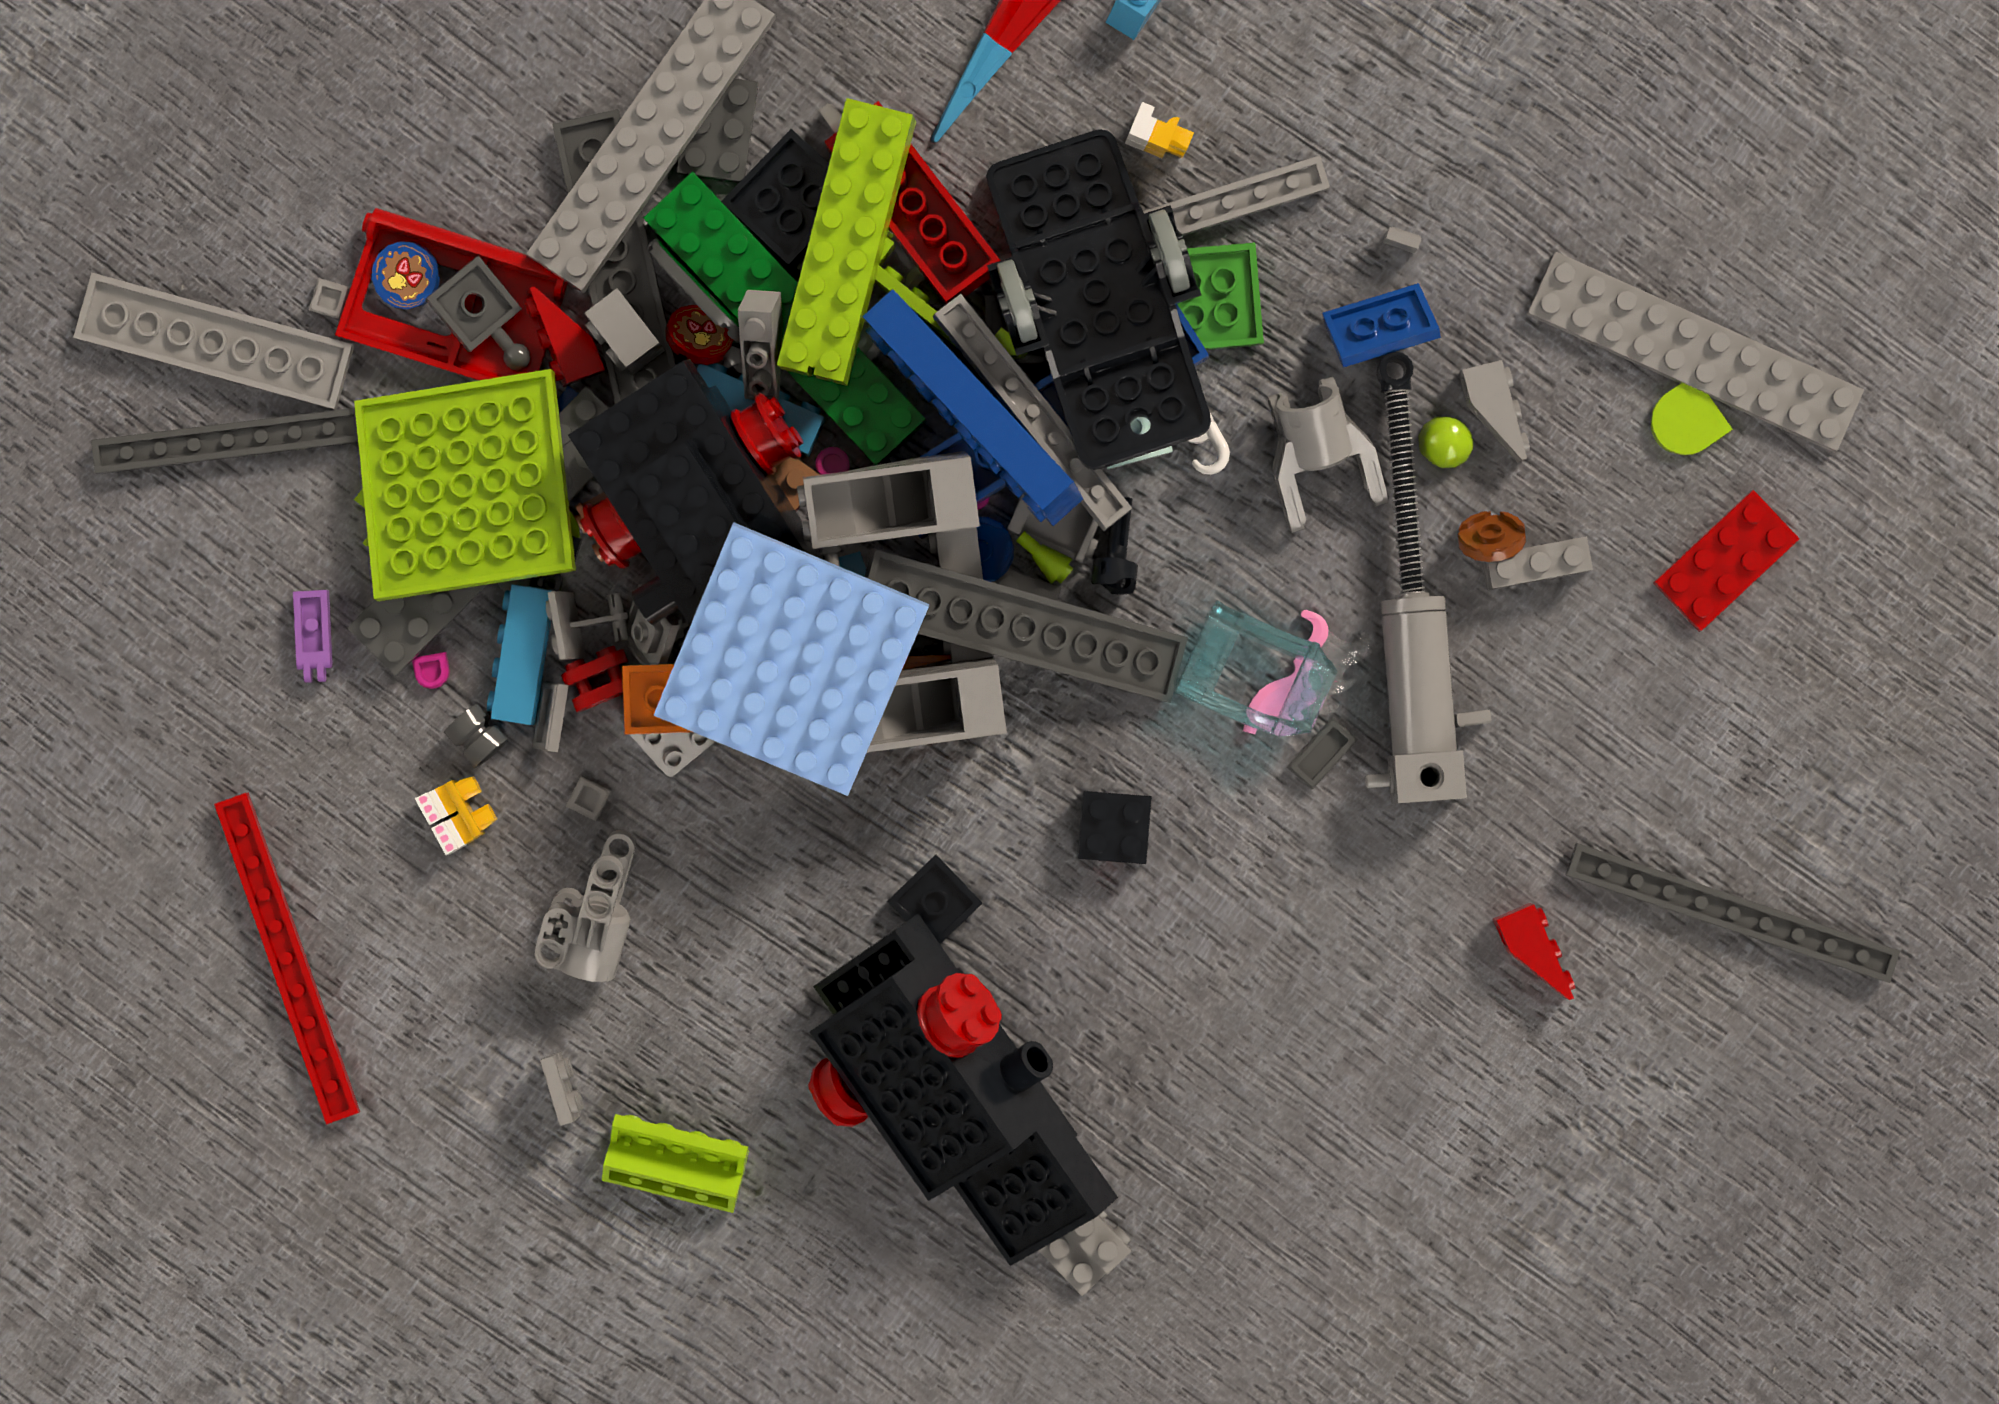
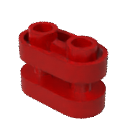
(579, 673)

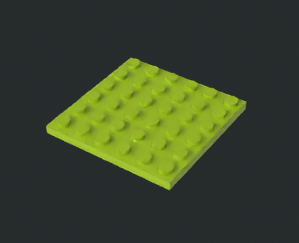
(464, 485)

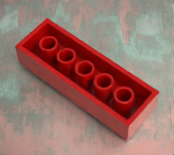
(936, 231)

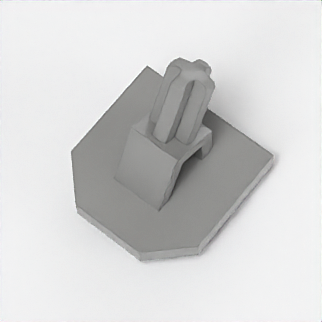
(653, 642)

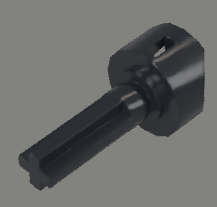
(1114, 568)

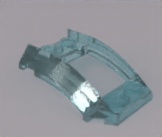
(1213, 650)

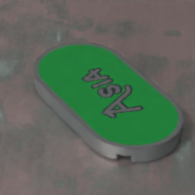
(694, 288)

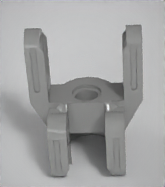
(1318, 440)
(597, 924)

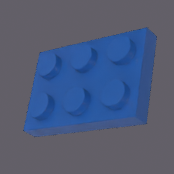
(1381, 325)

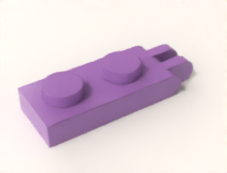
(312, 633)

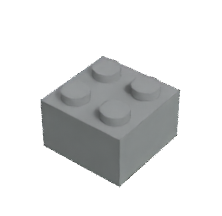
(624, 331)

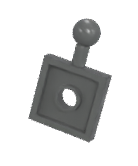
(496, 310)

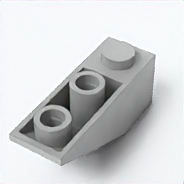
(760, 342)
(1490, 400)

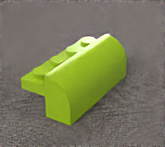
(675, 1162)

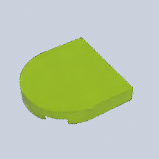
(1687, 421)

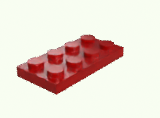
(1726, 560)

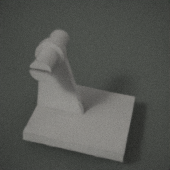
(567, 637)

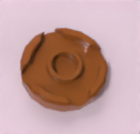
(1491, 536)

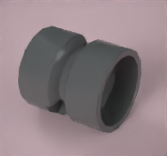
(476, 736)

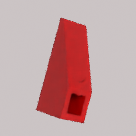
(569, 345)
(1527, 941)

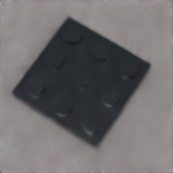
(782, 197)

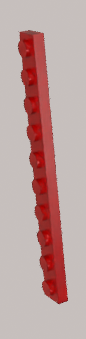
(287, 958)

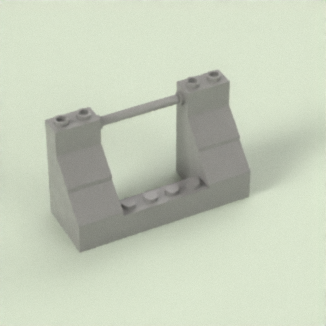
(904, 499)

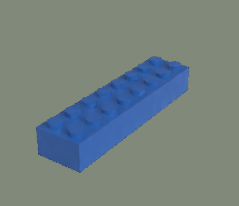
(968, 403)

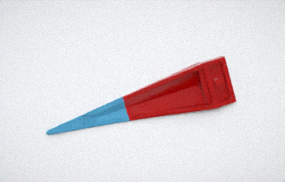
(1003, 35)

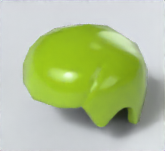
(1445, 442)

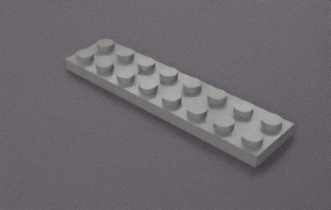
(213, 341)

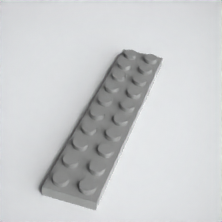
(649, 139)
(1695, 352)

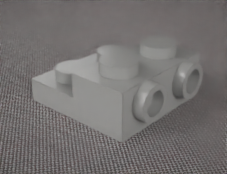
(1088, 1252)

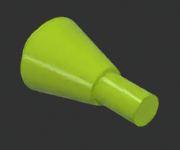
(1051, 562)

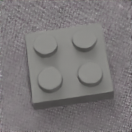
(565, 1100)

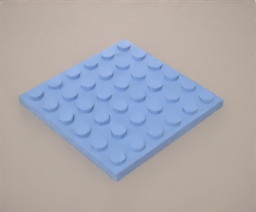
(791, 659)

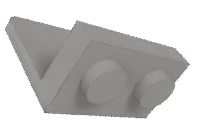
(672, 750)

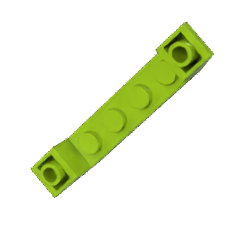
(917, 300)

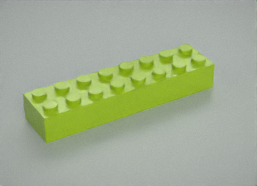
(847, 241)

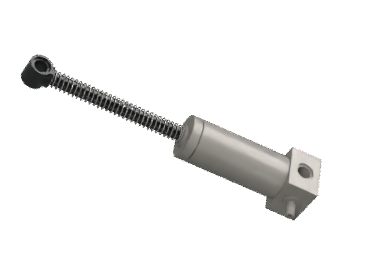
(1415, 637)

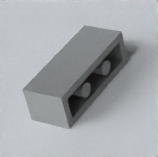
(1539, 564)

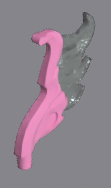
(1342, 655)

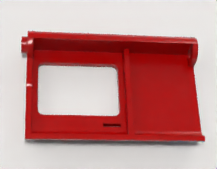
(453, 251)

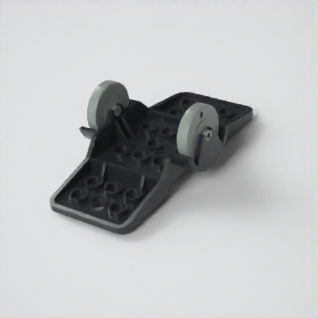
(1099, 296)

